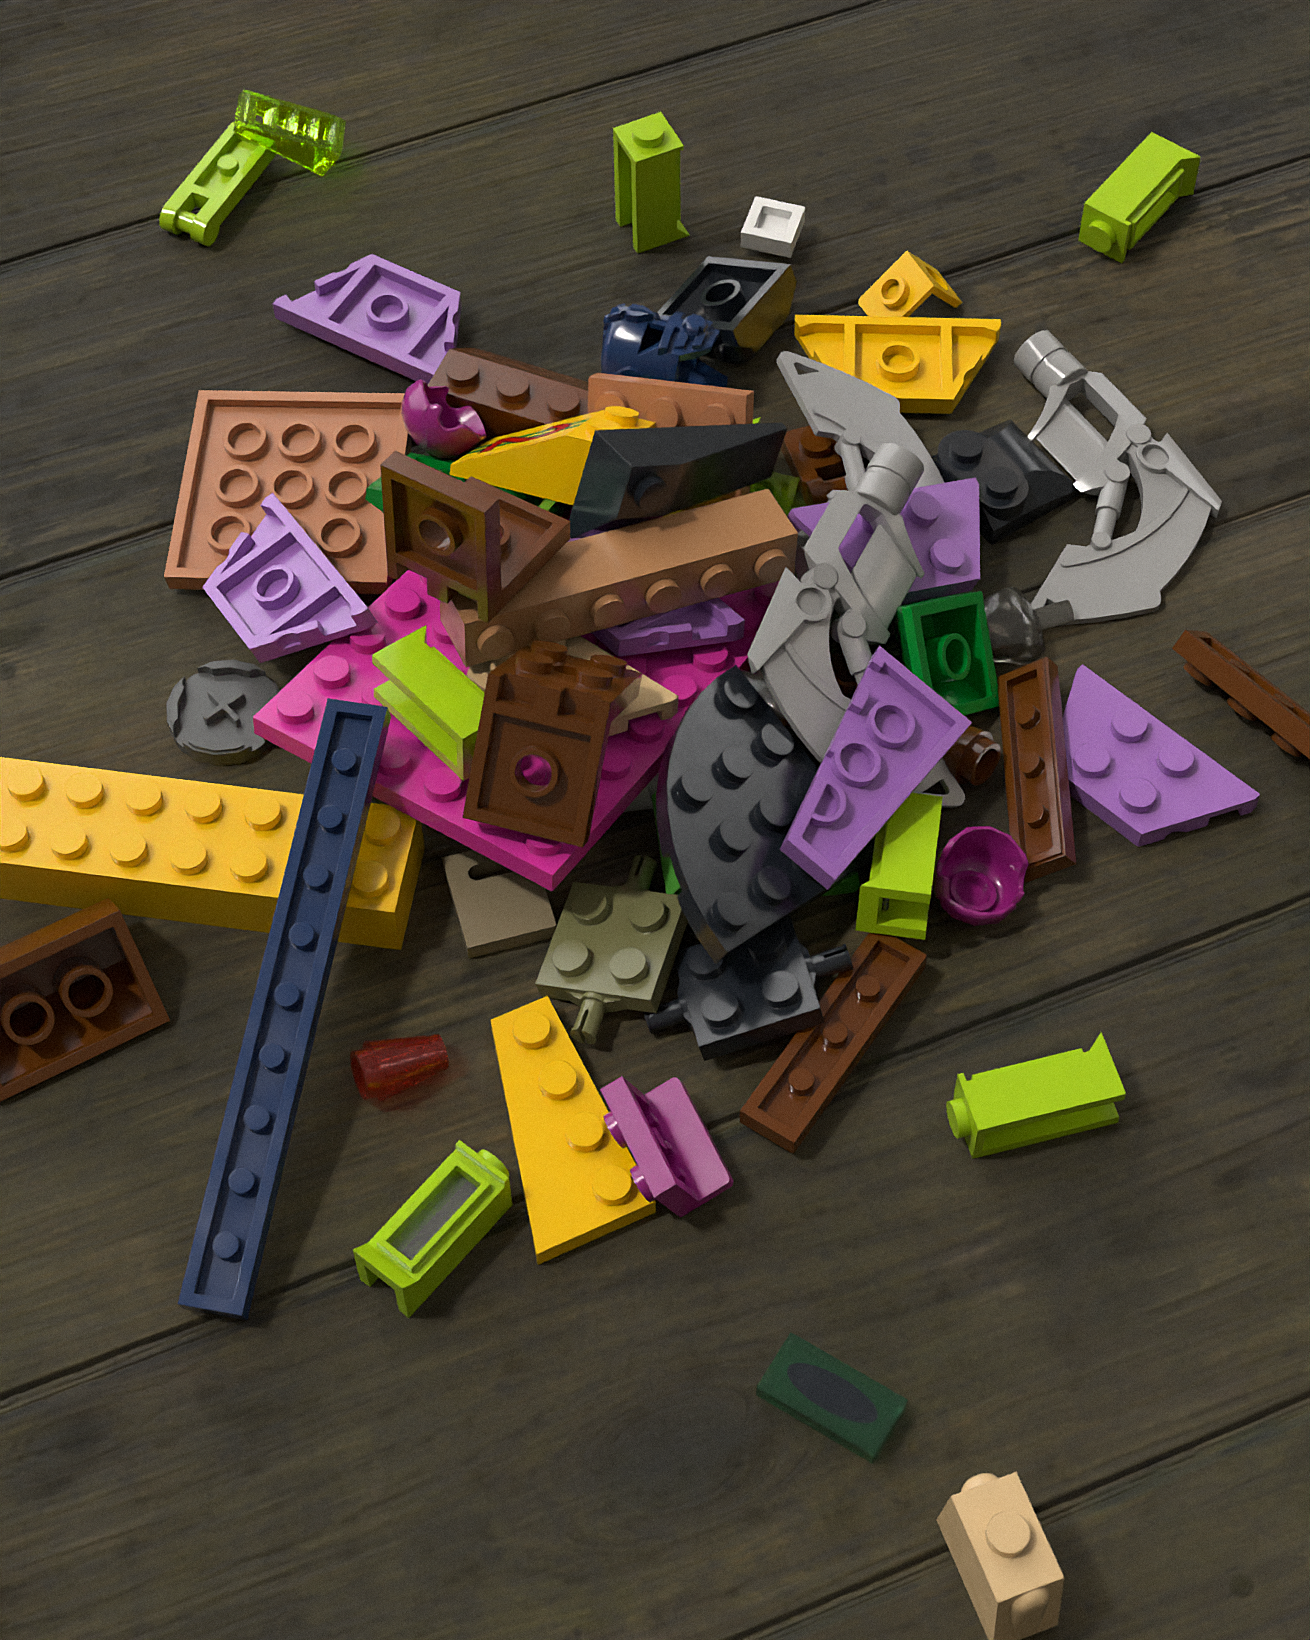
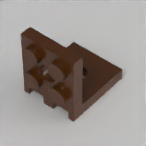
(464, 534)
(551, 709)

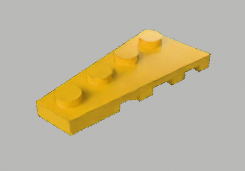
(567, 1159)

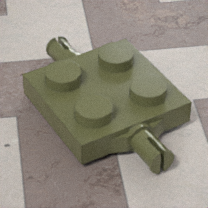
(613, 948)

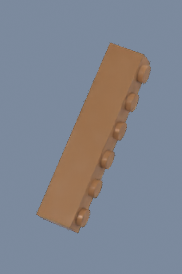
(633, 576)

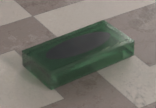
(831, 1397)

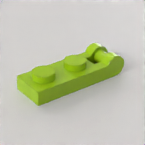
(215, 187)

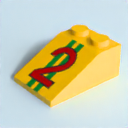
(545, 458)

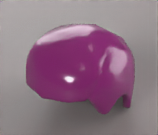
(436, 425)
(980, 875)

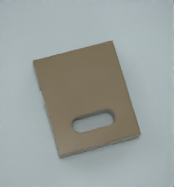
(498, 909)

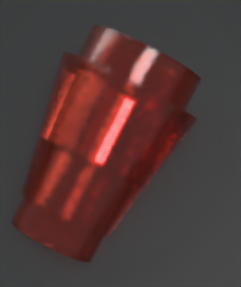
(396, 1064)

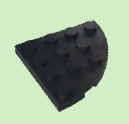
(724, 811)

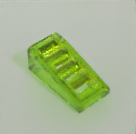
(306, 135)

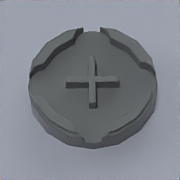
(215, 712)

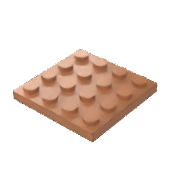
(309, 453)

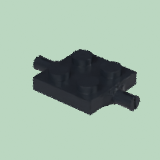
(751, 994)

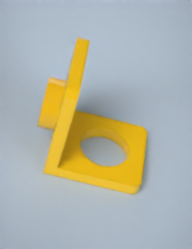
(906, 288)

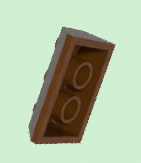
(508, 392)
(71, 996)

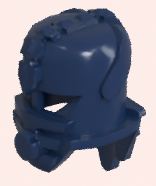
(659, 346)

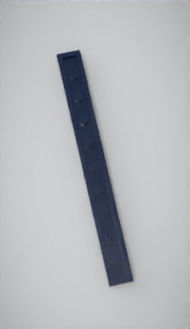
(285, 1012)

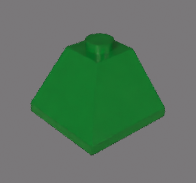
(950, 649)

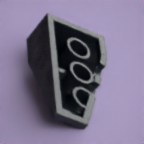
(668, 470)

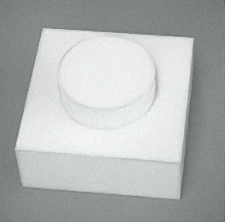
(772, 227)

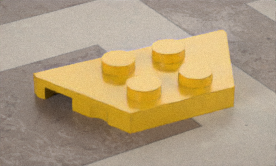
(912, 358)

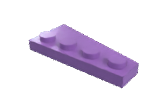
(875, 761)

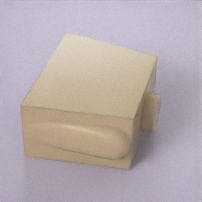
(1003, 1557)

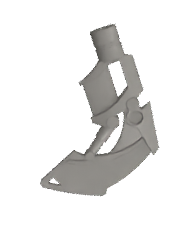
(856, 418)
(1129, 572)
(794, 632)

